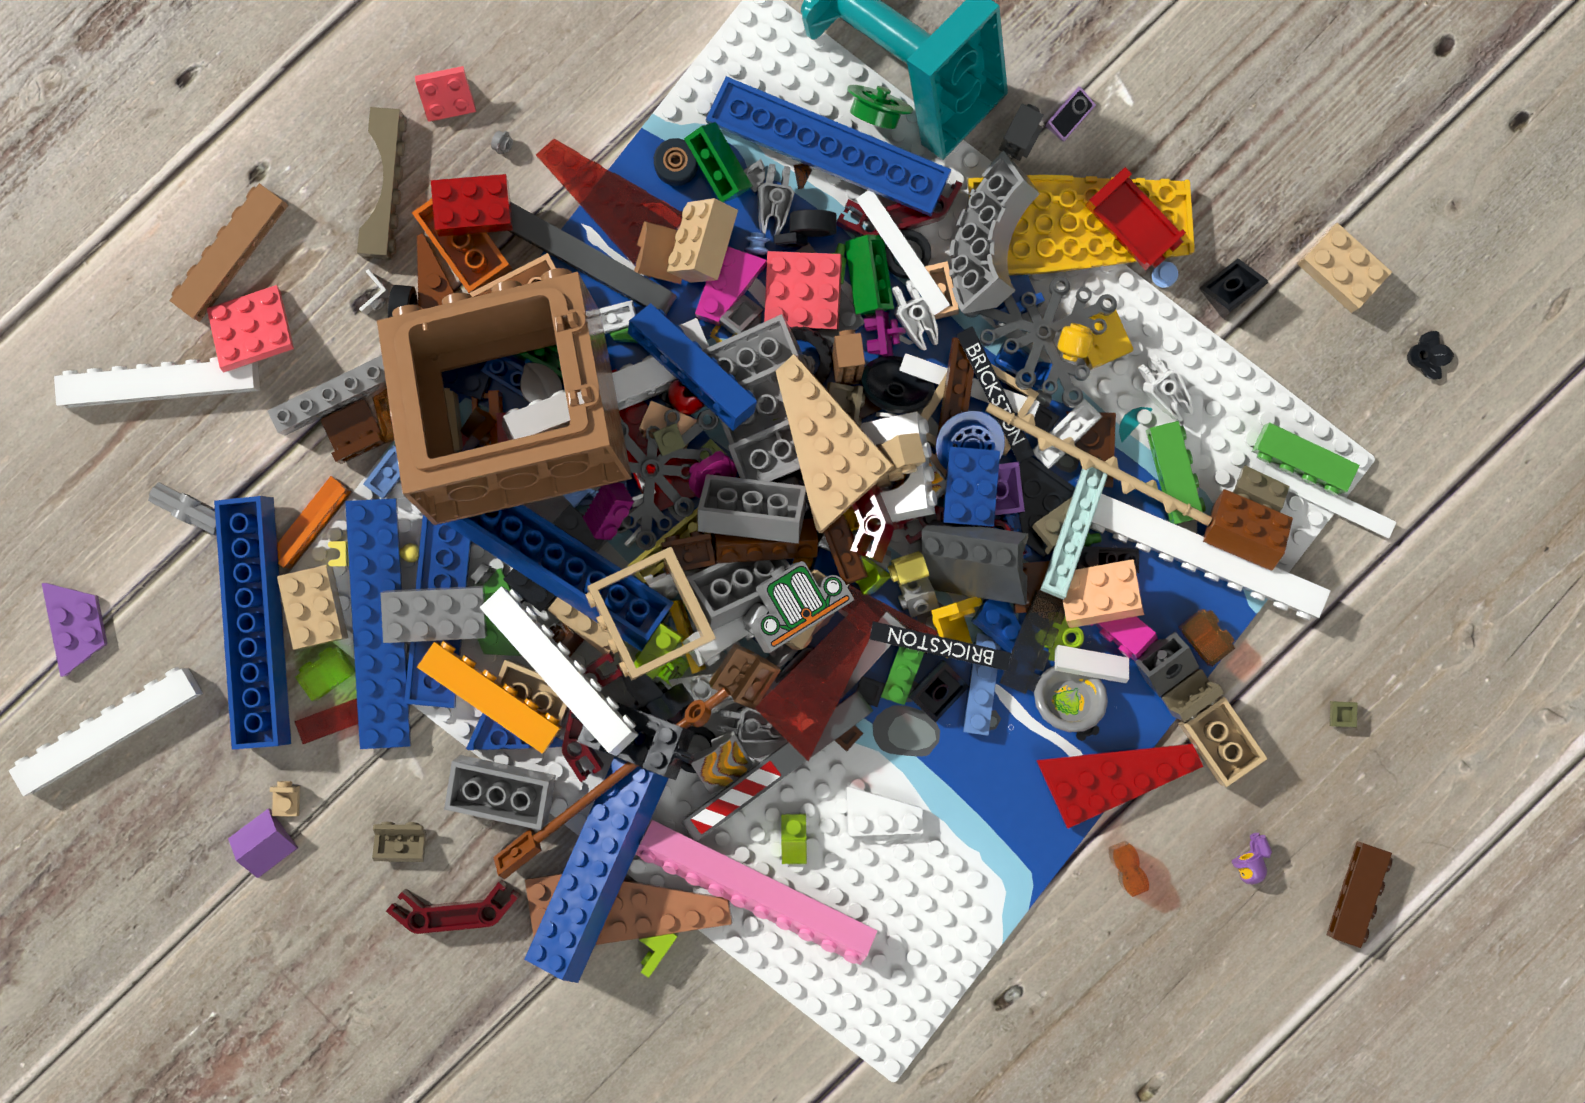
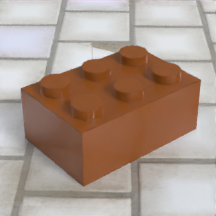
(1248, 530)

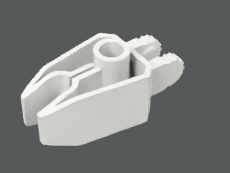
(915, 316)
(1166, 389)

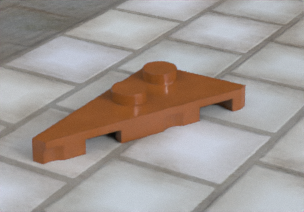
(431, 278)

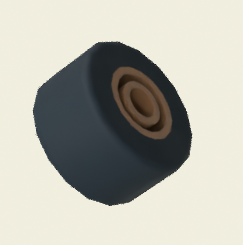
(681, 168)

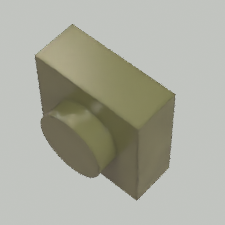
(668, 439)
(1343, 714)

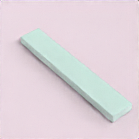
(1074, 532)

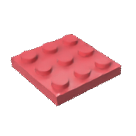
(804, 288)
(250, 328)

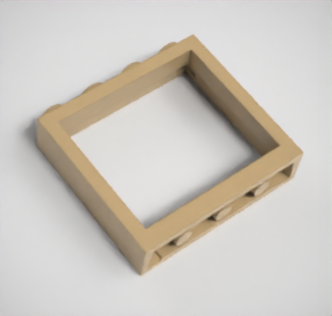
(1004, 377)
(616, 643)

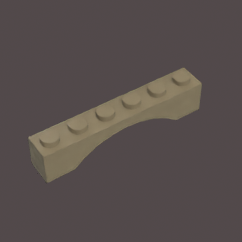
(377, 232)

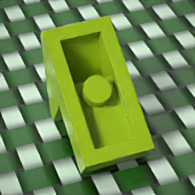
(876, 578)
(793, 838)
(660, 945)

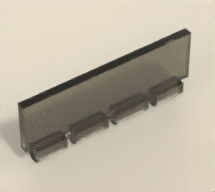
(1032, 638)

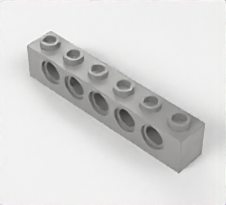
(329, 397)

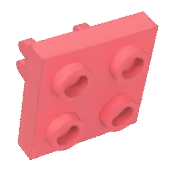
(445, 93)

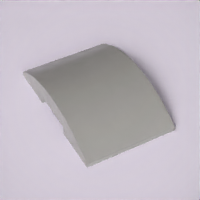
(759, 445)

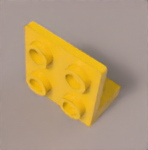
(1109, 345)
(951, 621)

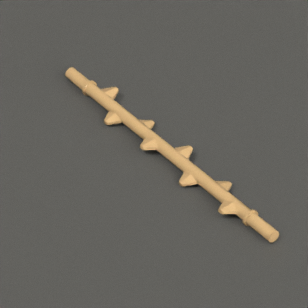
(1087, 461)

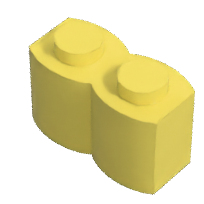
(908, 568)

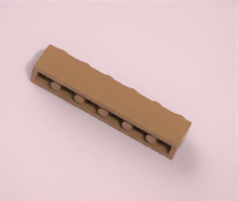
(229, 252)
(848, 358)

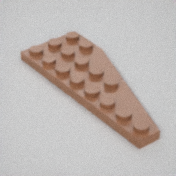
(640, 909)

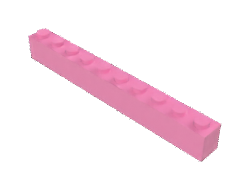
(756, 893)

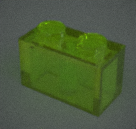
(325, 673)

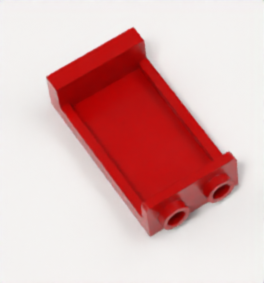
(1135, 220)

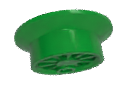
(877, 106)

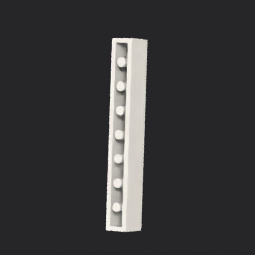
(152, 383)
(631, 385)
(559, 671)
(105, 731)

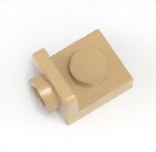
(285, 799)

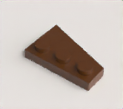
(1100, 440)

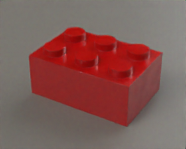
(471, 205)

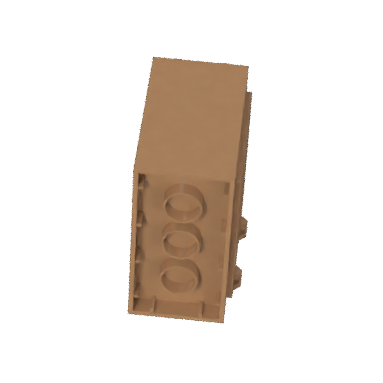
(473, 330)

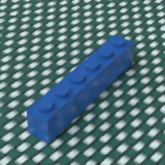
(692, 366)

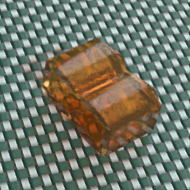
(1207, 637)
(1127, 862)

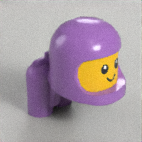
(1251, 864)

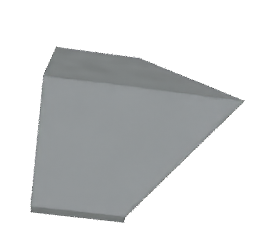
(741, 316)

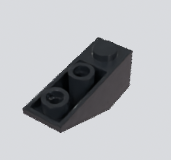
(1105, 555)

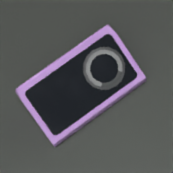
(1070, 114)

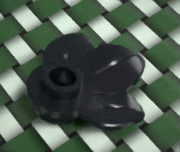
(1433, 355)

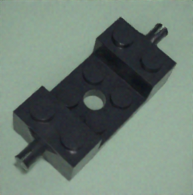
(532, 593)
(662, 748)

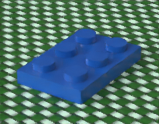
(971, 486)

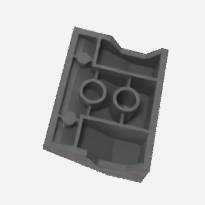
(975, 561)

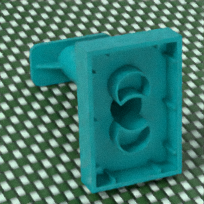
(952, 73)

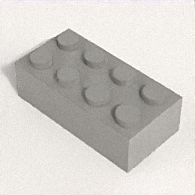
(752, 508)
(729, 589)
(433, 614)
(500, 792)

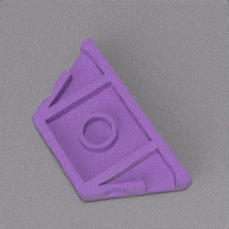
(74, 625)

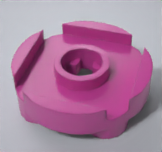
(716, 464)

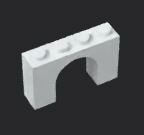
(916, 495)

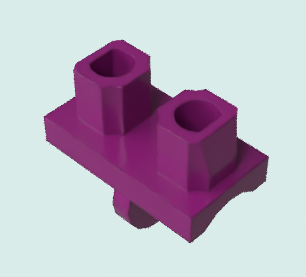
(881, 323)

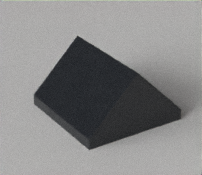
(1232, 287)
(938, 690)

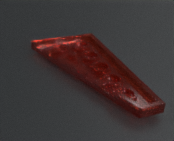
(608, 198)
(811, 691)

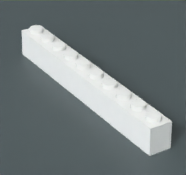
(1189, 549)

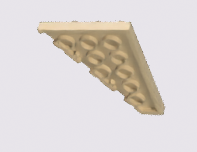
(831, 448)

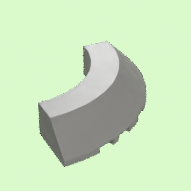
(985, 234)

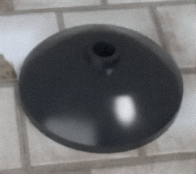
(895, 389)

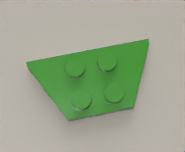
(496, 642)

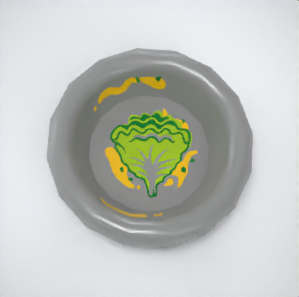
(1070, 700)

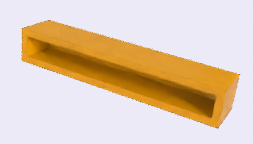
(489, 696)

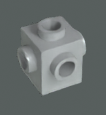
(918, 597)

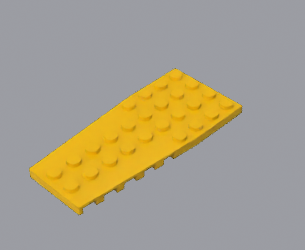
(1063, 234)

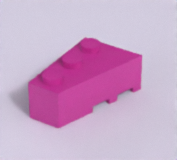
(735, 277)
(1129, 634)

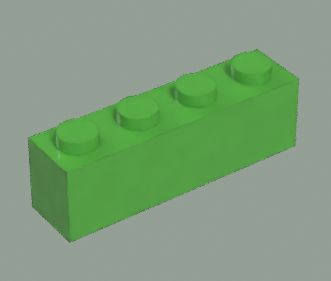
(1305, 458)
(1174, 467)

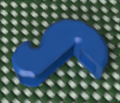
(1015, 362)

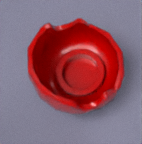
(681, 400)

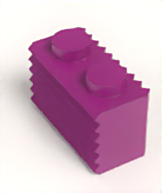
(608, 510)

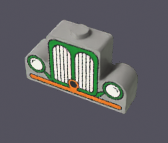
(796, 603)

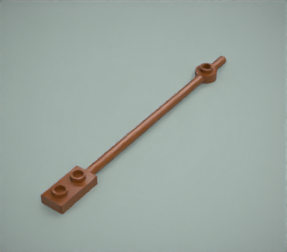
(528, 844)

